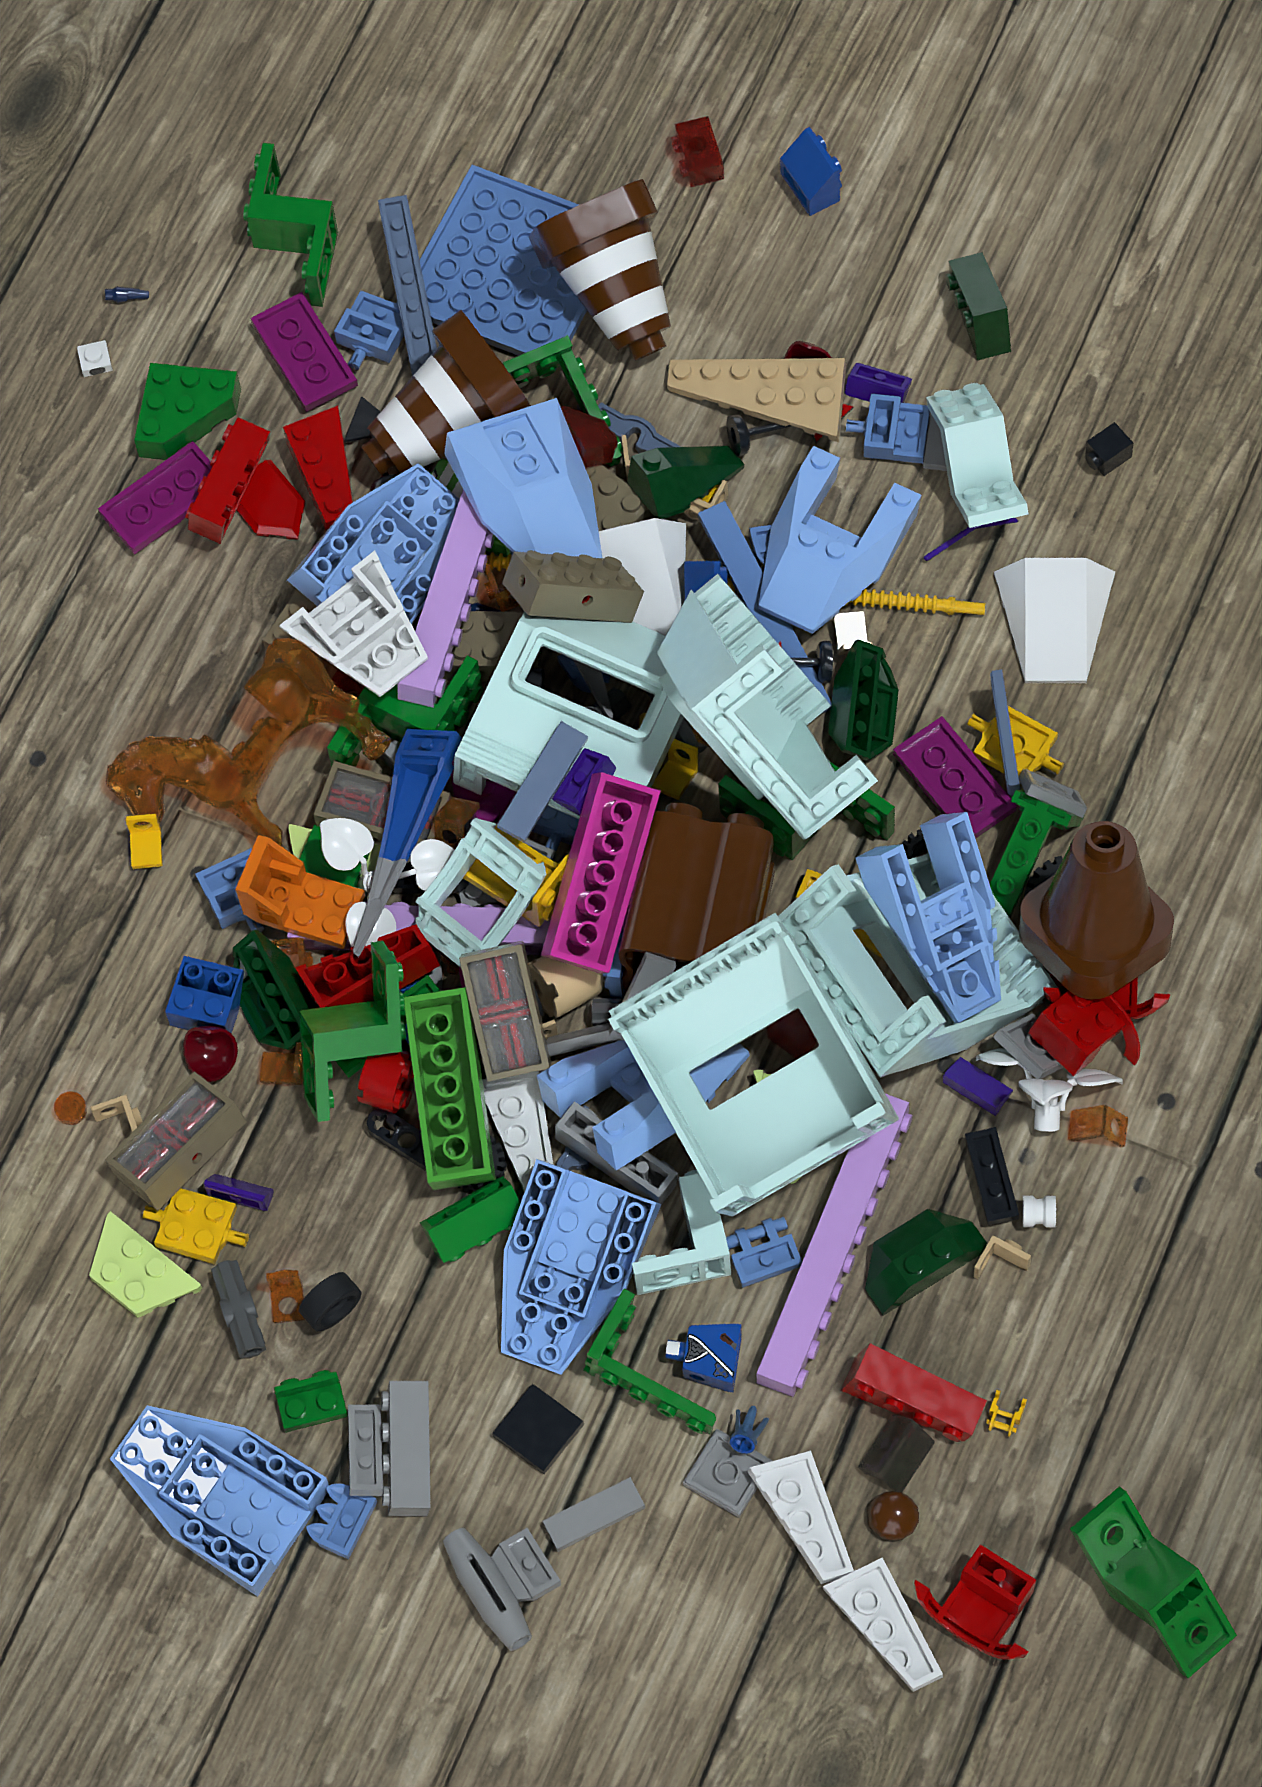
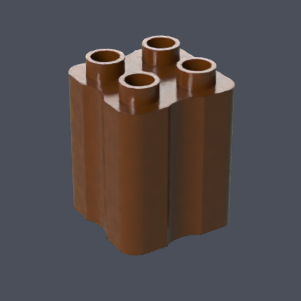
(696, 886)

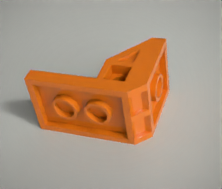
(286, 897)

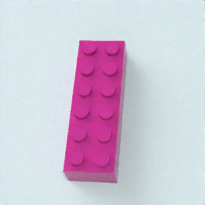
(600, 873)

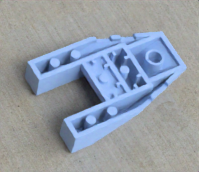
(817, 565)
(949, 931)
(642, 1121)

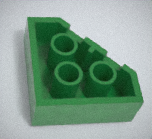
(183, 406)

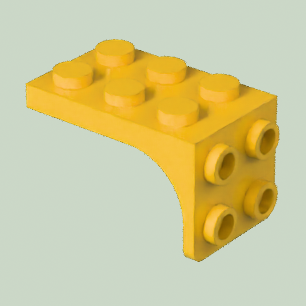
(544, 900)

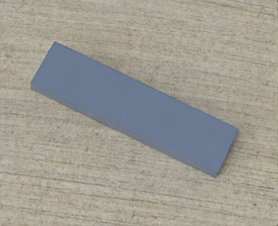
(1004, 731)
(542, 782)

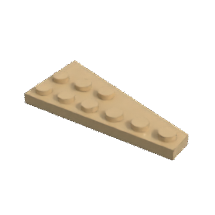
(780, 391)

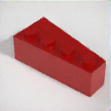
(322, 462)

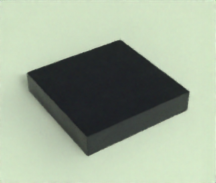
(538, 1428)

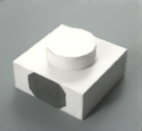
(94, 358)

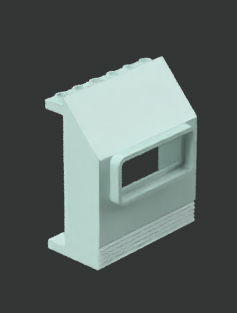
(755, 708)
(520, 718)
(876, 1017)
(783, 1121)

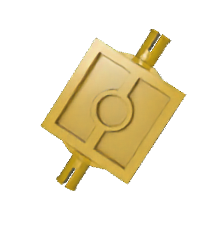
(1030, 741)
(195, 1225)

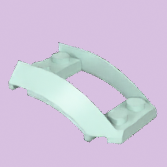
(502, 858)

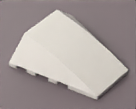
(655, 557)
(1055, 615)
(362, 630)

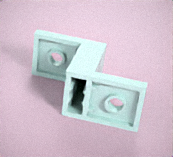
(976, 455)
(682, 1266)

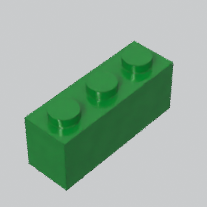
(472, 1220)

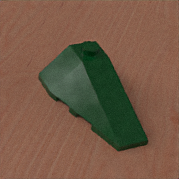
(677, 476)

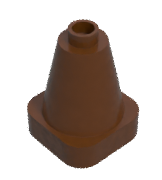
(1097, 916)

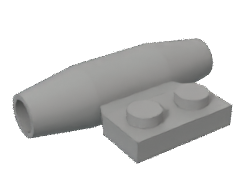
(499, 1582)

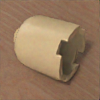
(563, 985)

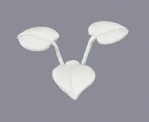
(346, 843)
(1045, 1092)

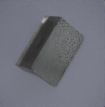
(897, 1452)

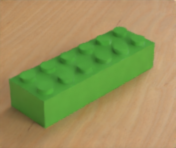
(449, 1089)

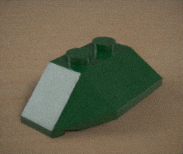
(864, 702)
(270, 991)
(919, 1256)

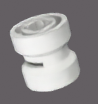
(1039, 1211)

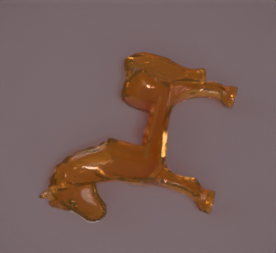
(292, 691)

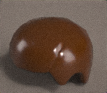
(893, 1515)

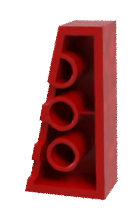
(227, 480)
(349, 977)
(913, 1393)

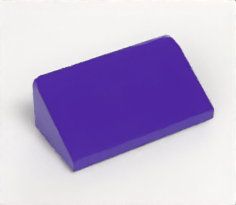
(870, 380)
(575, 785)
(977, 1086)
(239, 1192)

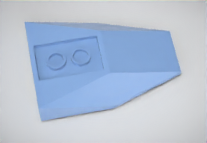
(527, 481)
(401, 522)
(567, 1263)
(220, 1490)

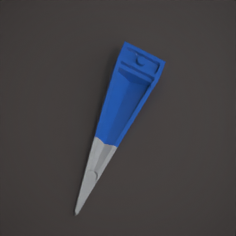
(418, 780)

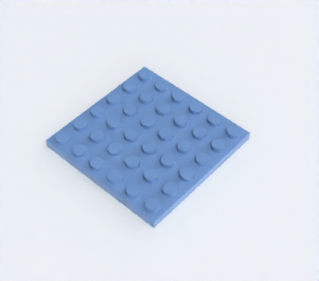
(490, 269)

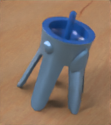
(744, 1437)

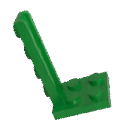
(543, 362)
(1026, 846)
(639, 1387)

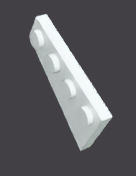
(520, 1121)
(802, 1506)
(882, 1616)

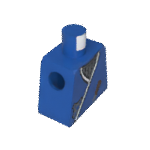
(709, 1354)

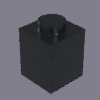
(1108, 449)

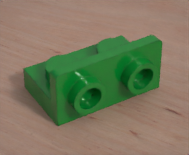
(310, 1400)

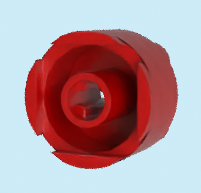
(387, 1081)

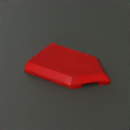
(272, 503)

